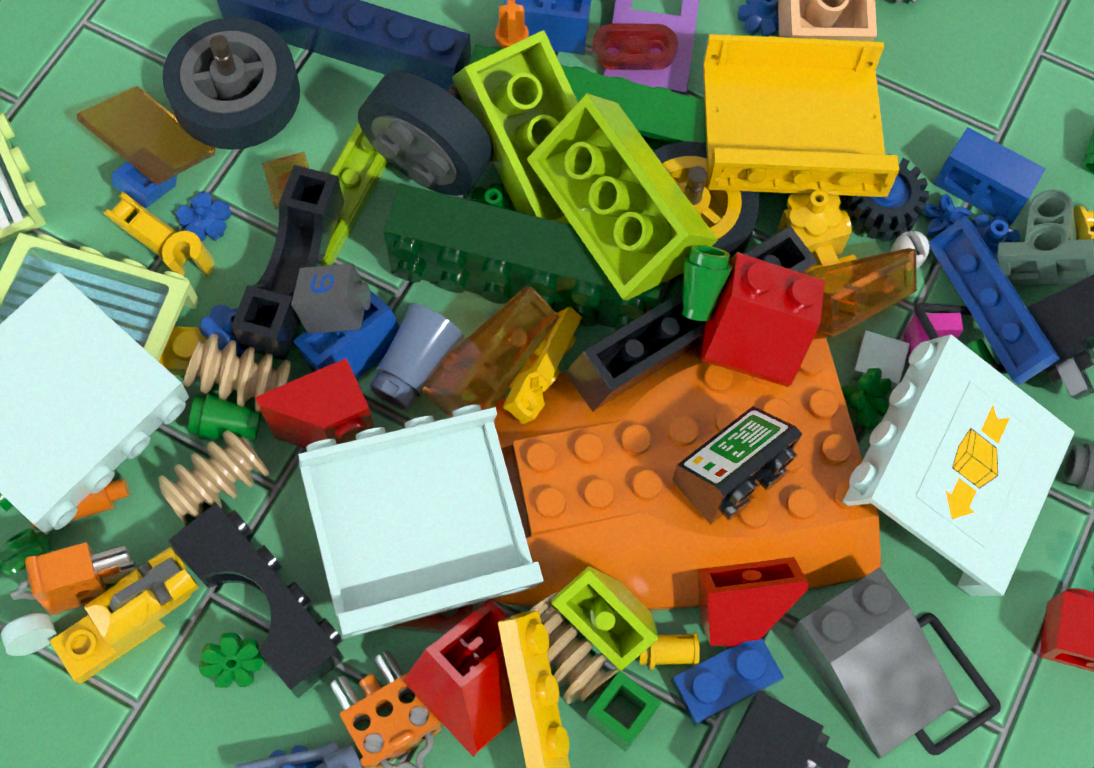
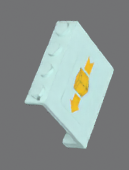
(962, 462)

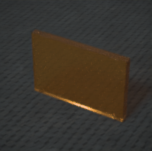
(145, 134)

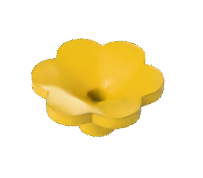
(814, 212)

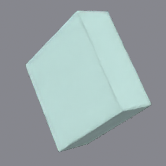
(881, 353)

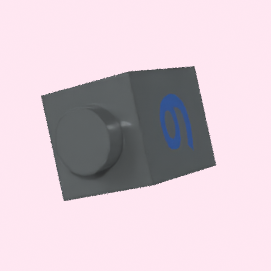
(330, 298)

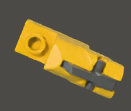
(124, 615)

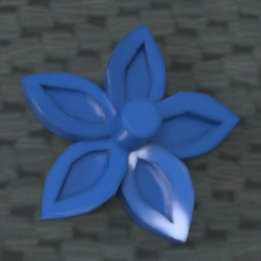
(944, 215)

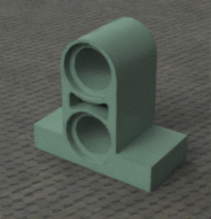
(1049, 247)

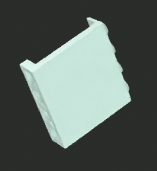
(73, 402)
(416, 520)

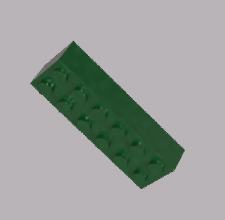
(501, 253)

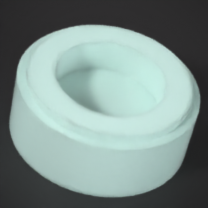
(28, 634)

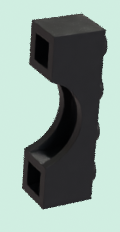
(305, 228)
(295, 643)

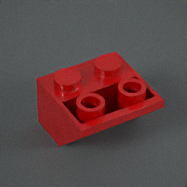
(467, 679)

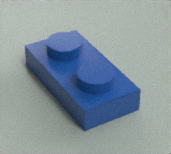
(726, 679)

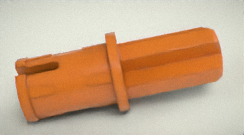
(511, 24)

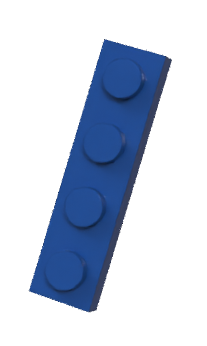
(993, 301)

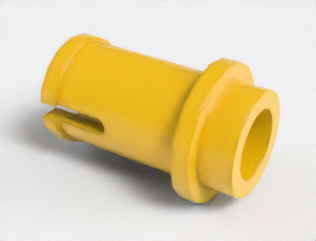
(672, 650)

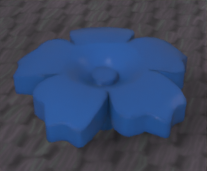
(204, 217)

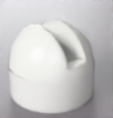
(907, 240)

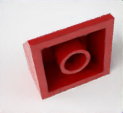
(763, 320)
(317, 407)

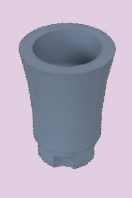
(414, 355)

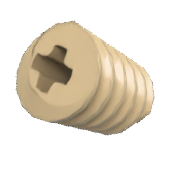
(234, 371)
(211, 476)
(572, 656)

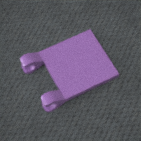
(675, 75)

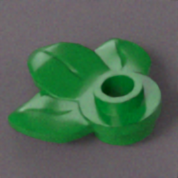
(21, 546)

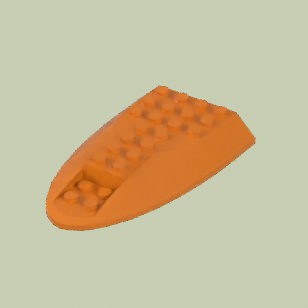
(605, 498)

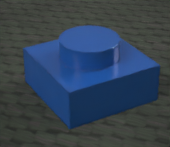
(138, 186)

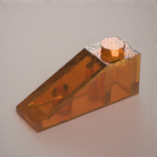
(864, 288)
(492, 355)

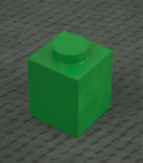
(623, 711)

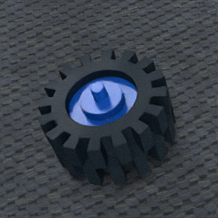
(891, 213)

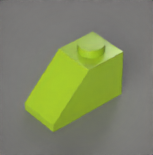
(607, 616)

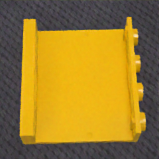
(795, 116)

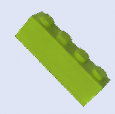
(619, 197)

